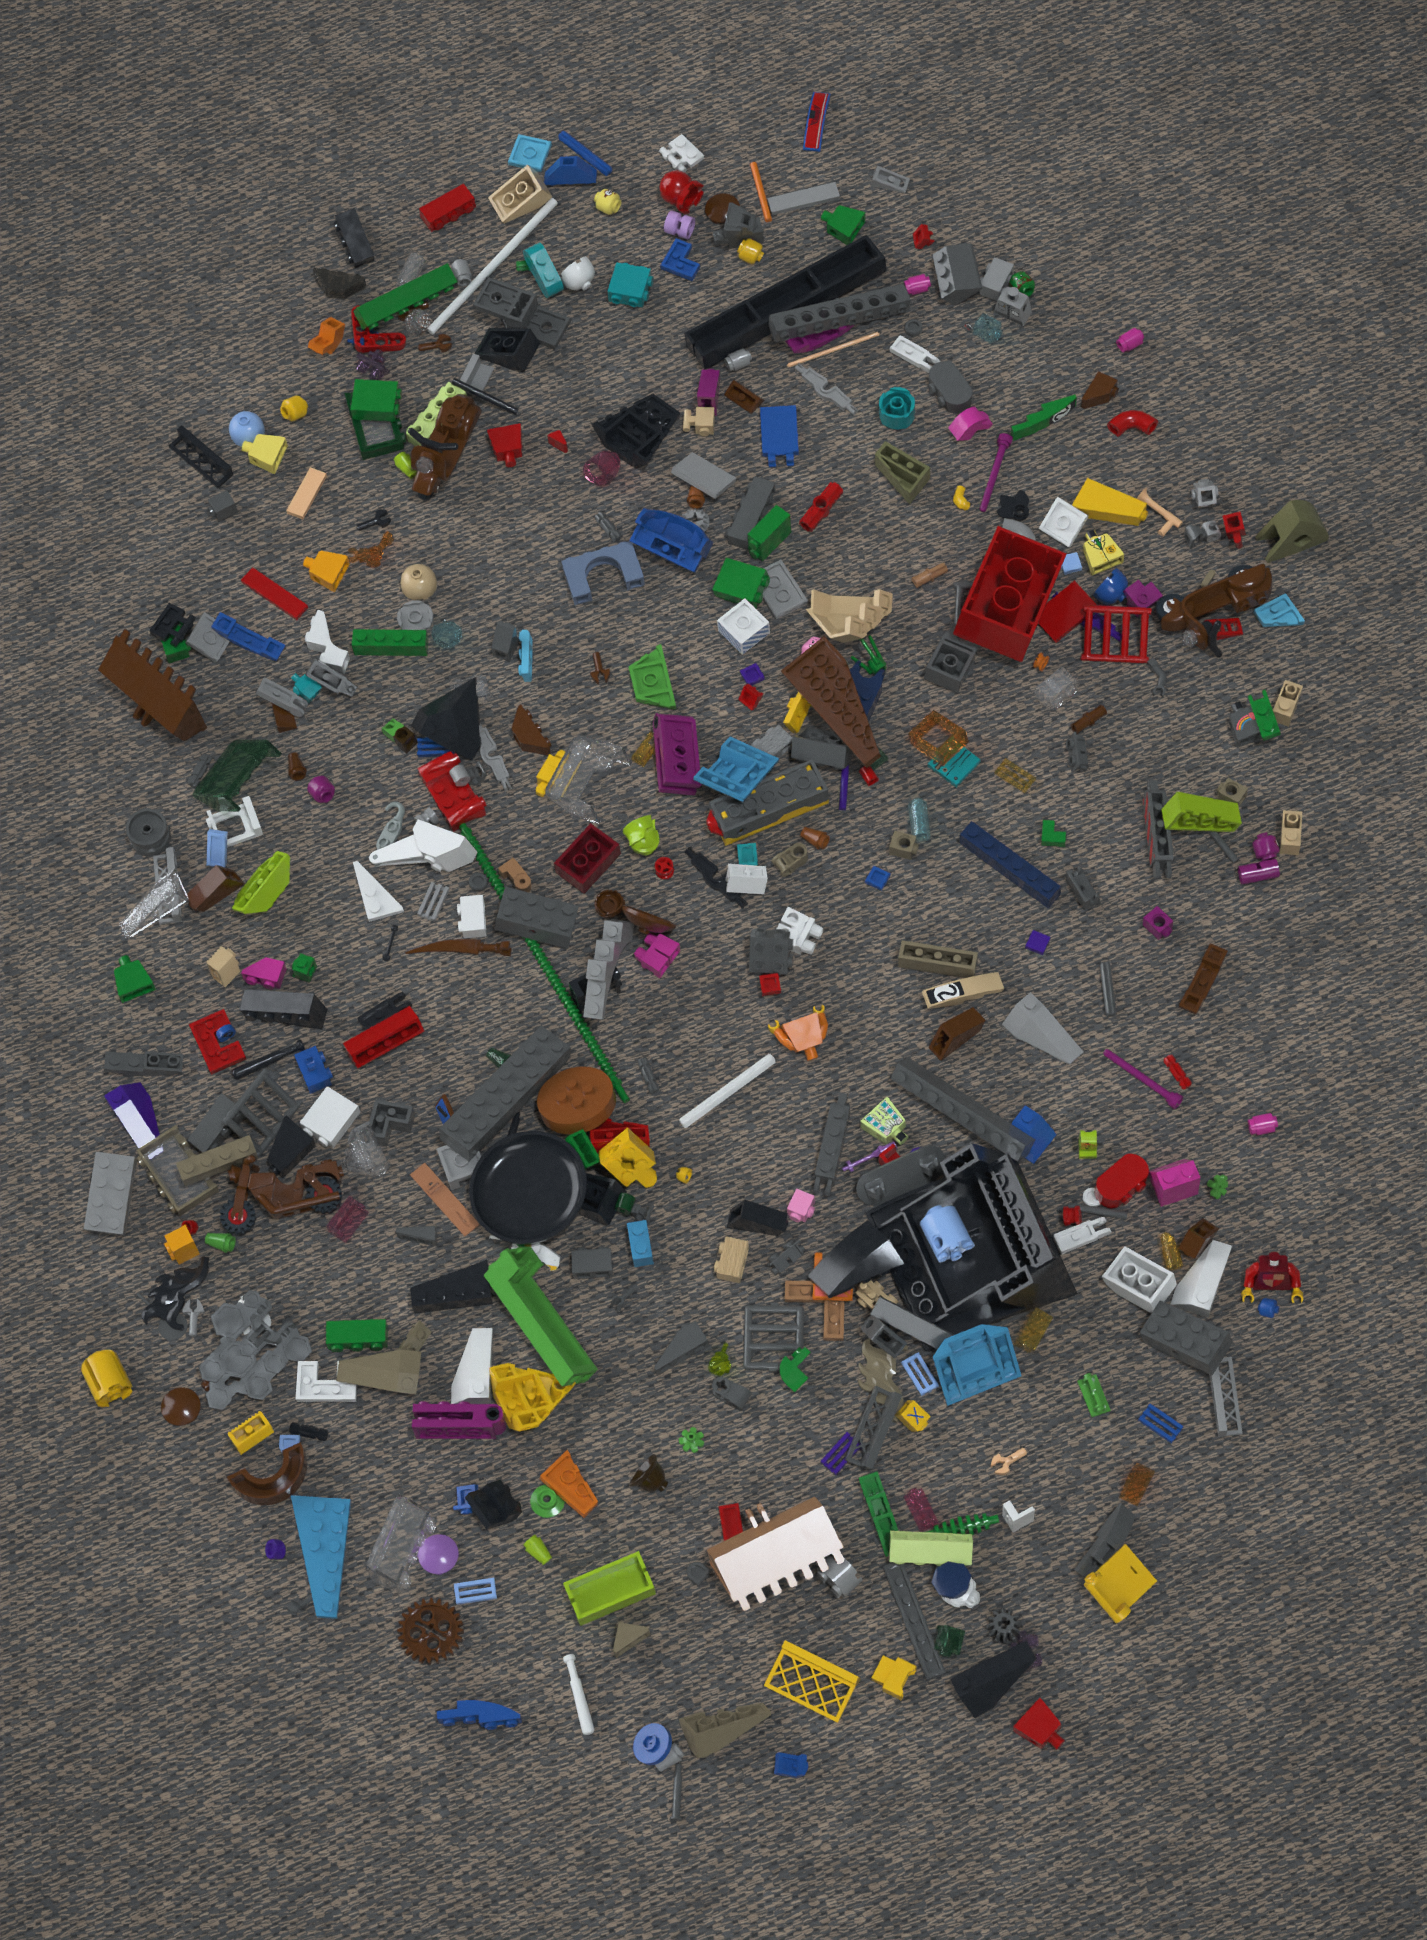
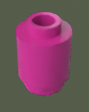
(917, 284)
(1130, 340)
(1262, 1124)

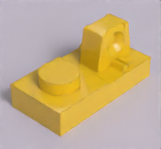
(797, 712)

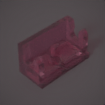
(347, 1219)

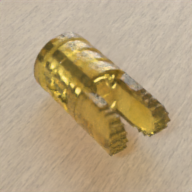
(644, 751)
(1171, 1252)

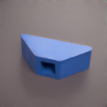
(570, 171)

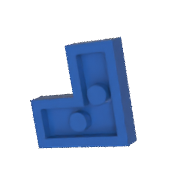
(676, 262)

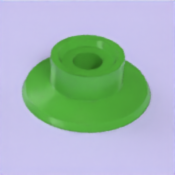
(546, 1509)

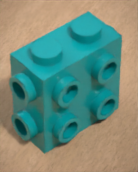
(630, 285)

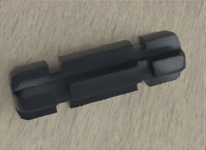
(308, 1431)

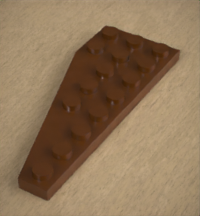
(829, 688)

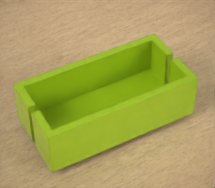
(609, 1588)

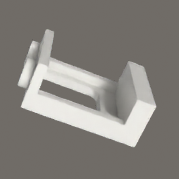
(248, 818)

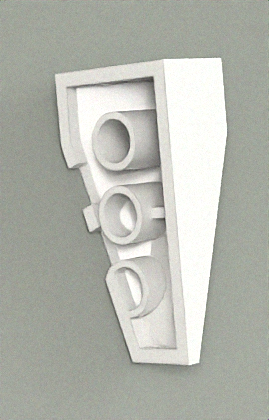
(1201, 1282)
(472, 1377)

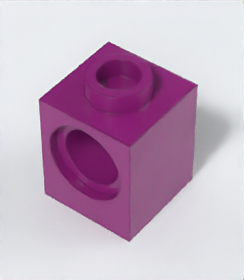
(1158, 916)

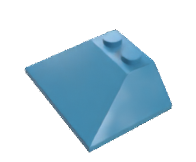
(737, 769)
(975, 1362)

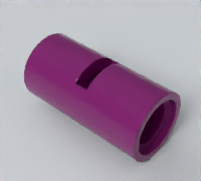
(1258, 871)

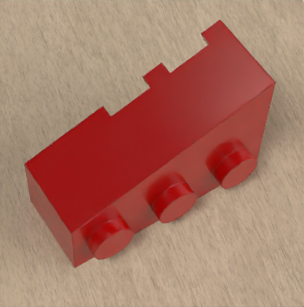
(609, 1130)

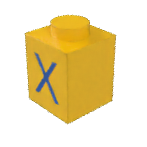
(913, 1416)

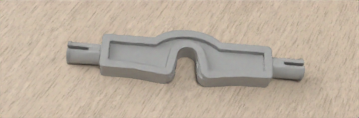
(834, 394)
(495, 763)

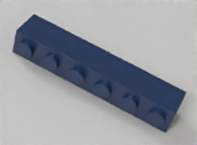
(1010, 864)

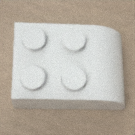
(1139, 1279)

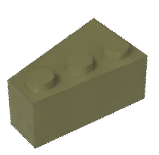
(902, 471)

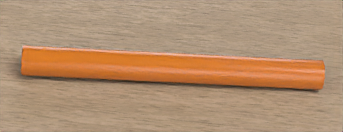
(761, 193)

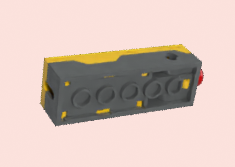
(769, 804)

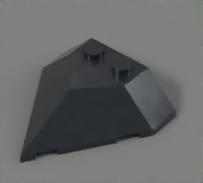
(453, 720)

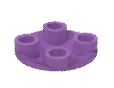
(438, 1554)

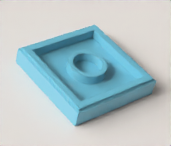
(529, 152)

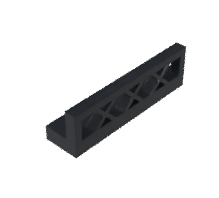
(204, 452)

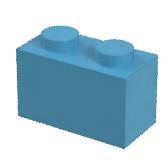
(640, 1243)

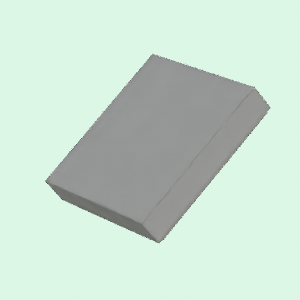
(207, 640)

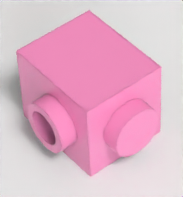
(801, 1206)

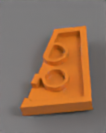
(569, 1485)

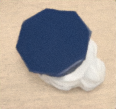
(955, 1585)

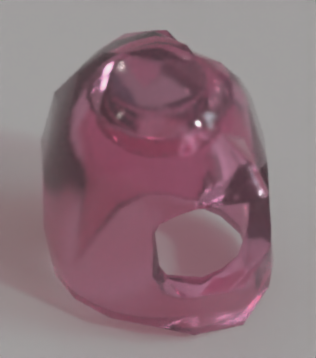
(607, 462)

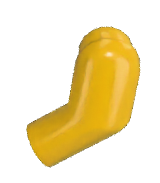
(959, 499)

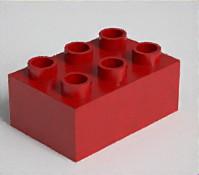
(1009, 594)

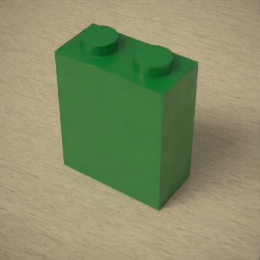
(375, 400)
(769, 533)
(741, 582)

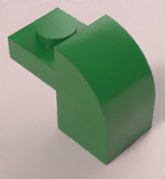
(790, 1372)

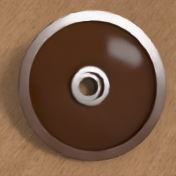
(647, 921)

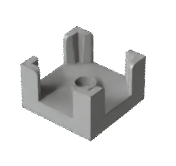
(456, 1166)

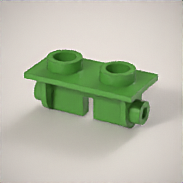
(1093, 1395)

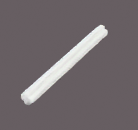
(727, 1090)

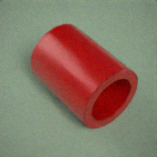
(868, 775)

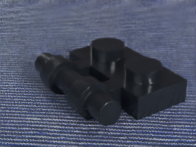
(168, 621)

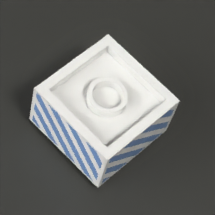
(743, 626)

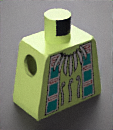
(885, 1123)

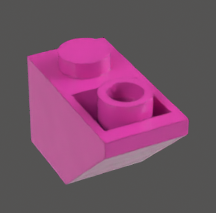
(265, 972)

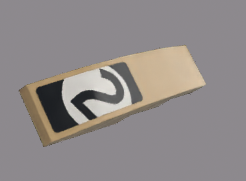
(963, 989)

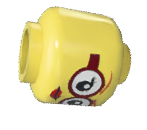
(607, 201)

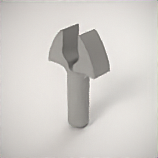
(193, 1316)

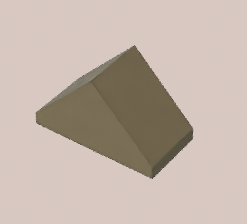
(628, 1636)

